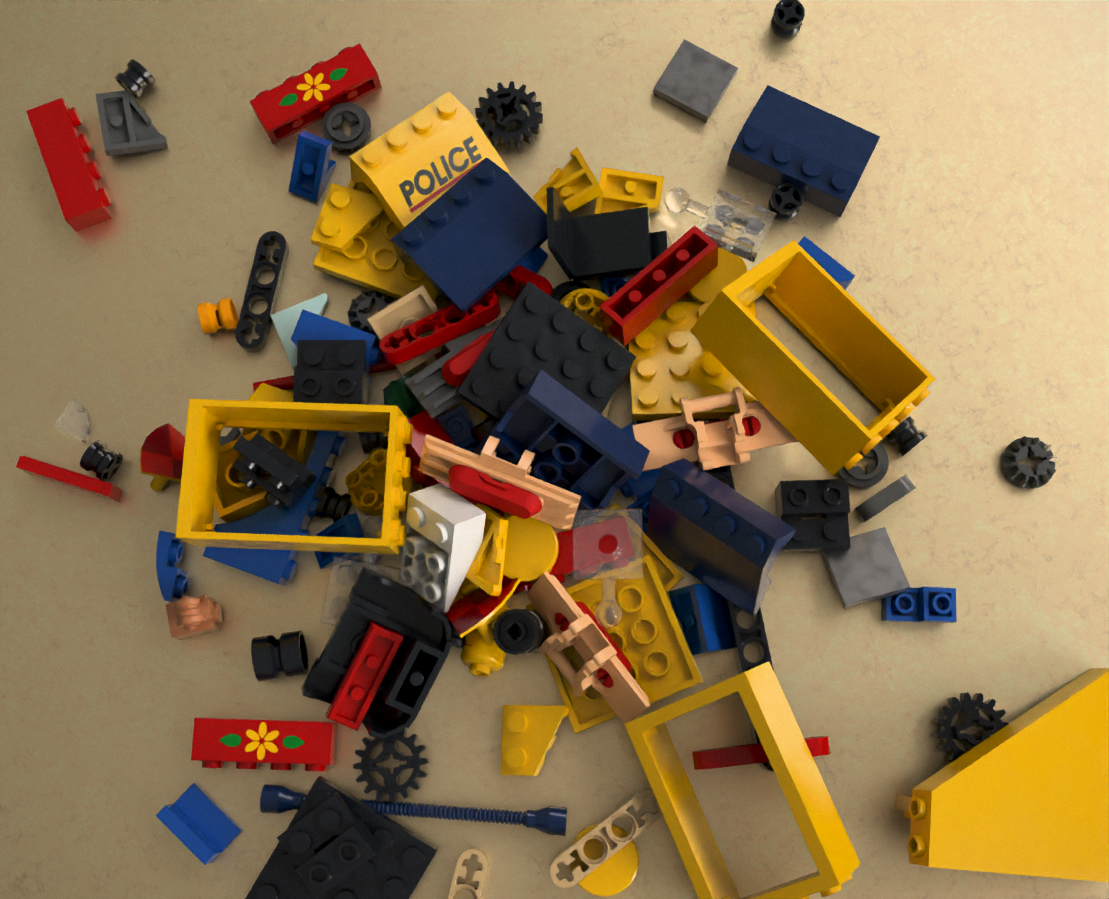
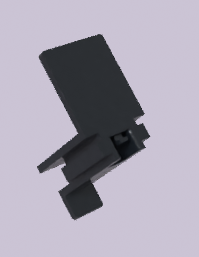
(601, 242)

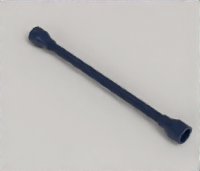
(548, 820)

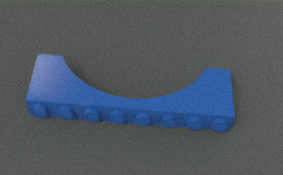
(279, 564)

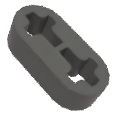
(885, 498)

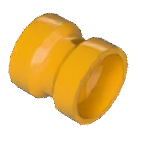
(217, 316)

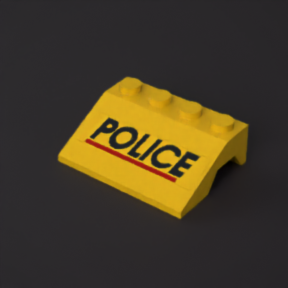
(422, 158)

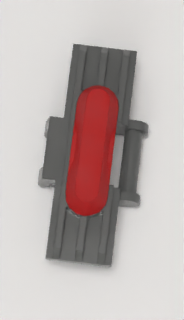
(438, 382)

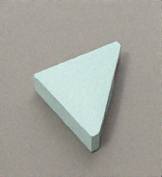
(286, 321)

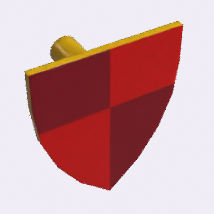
(162, 456)
(480, 610)

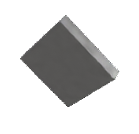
(695, 80)
(867, 569)

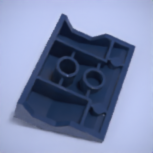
(804, 147)
(473, 235)
(570, 442)
(715, 533)

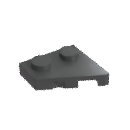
(126, 126)

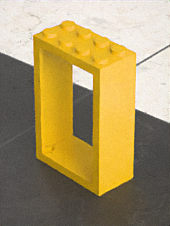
(838, 330)
(201, 458)
(795, 773)

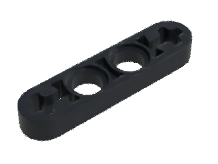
(267, 292)

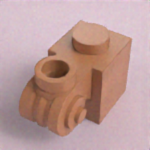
(193, 616)

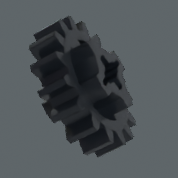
(503, 104)
(967, 717)
(391, 781)

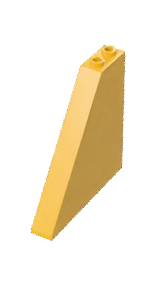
(1025, 795)

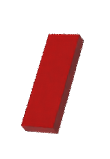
(69, 478)
(364, 676)

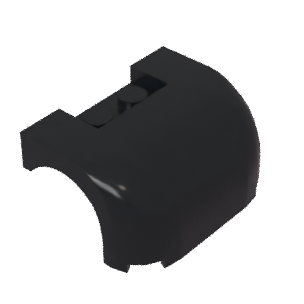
(414, 665)

